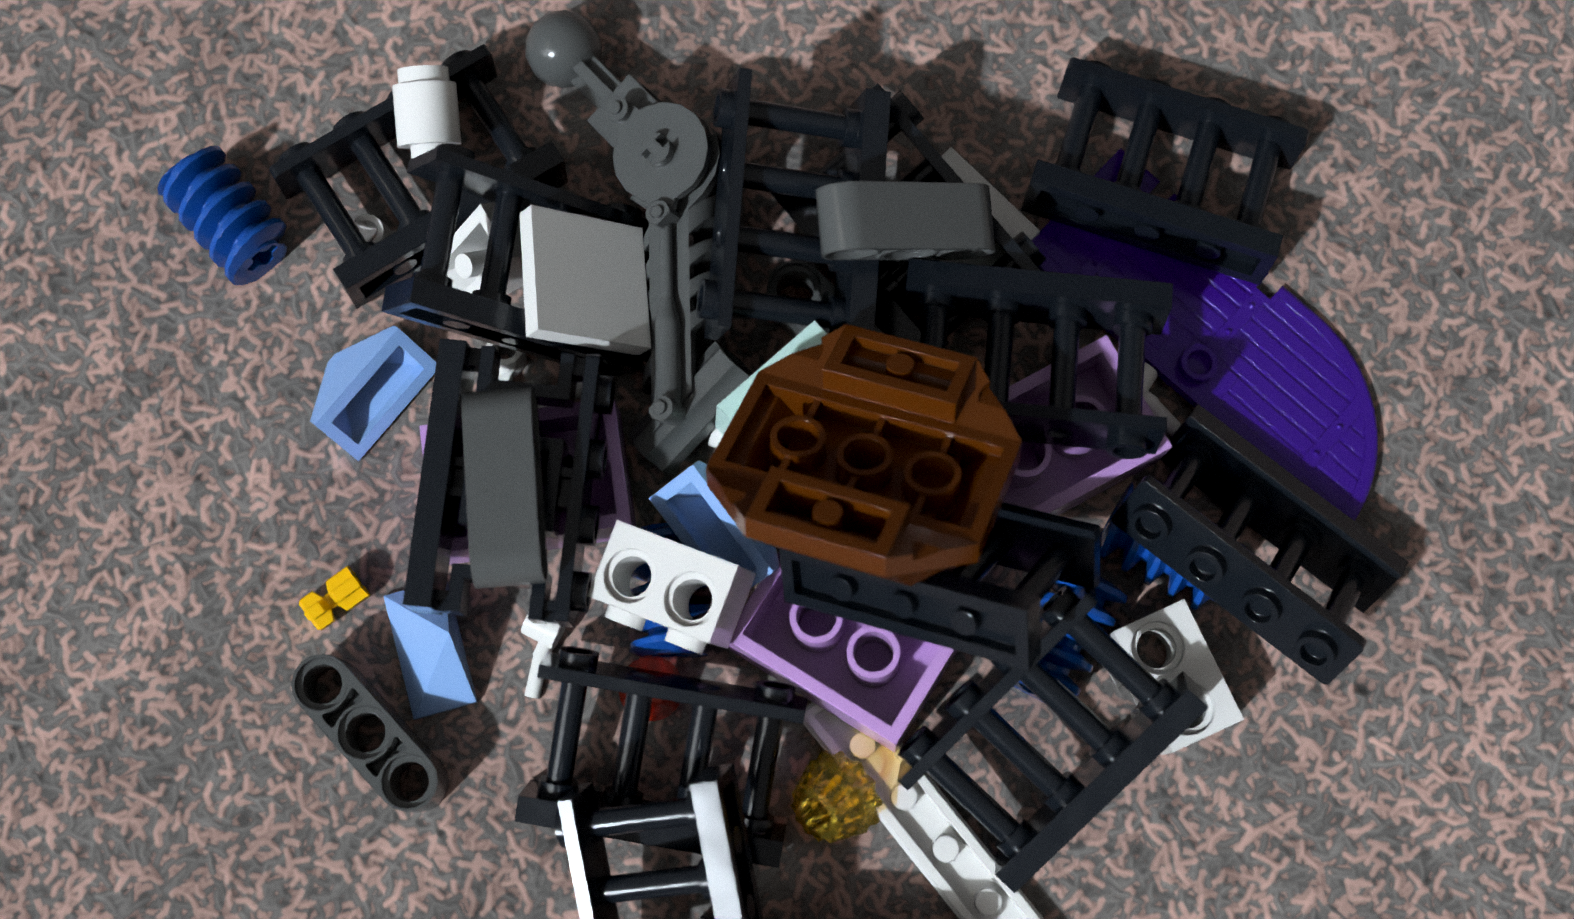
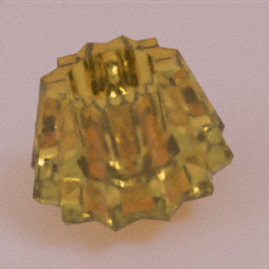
(835, 798)

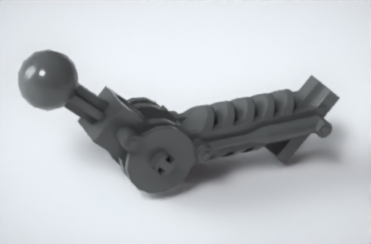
(672, 171)

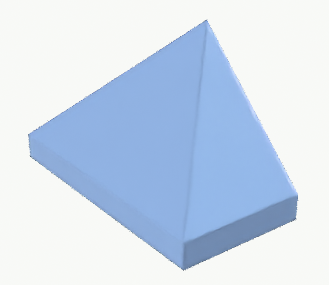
(369, 388)
(707, 527)
(430, 659)

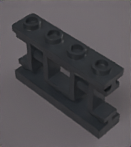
(564, 490)

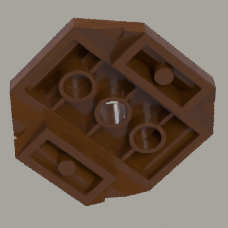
(869, 456)

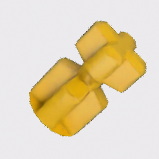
(343, 591)

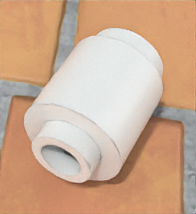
(425, 108)

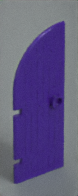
(1245, 358)

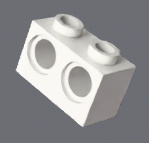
(674, 578)
(1188, 653)

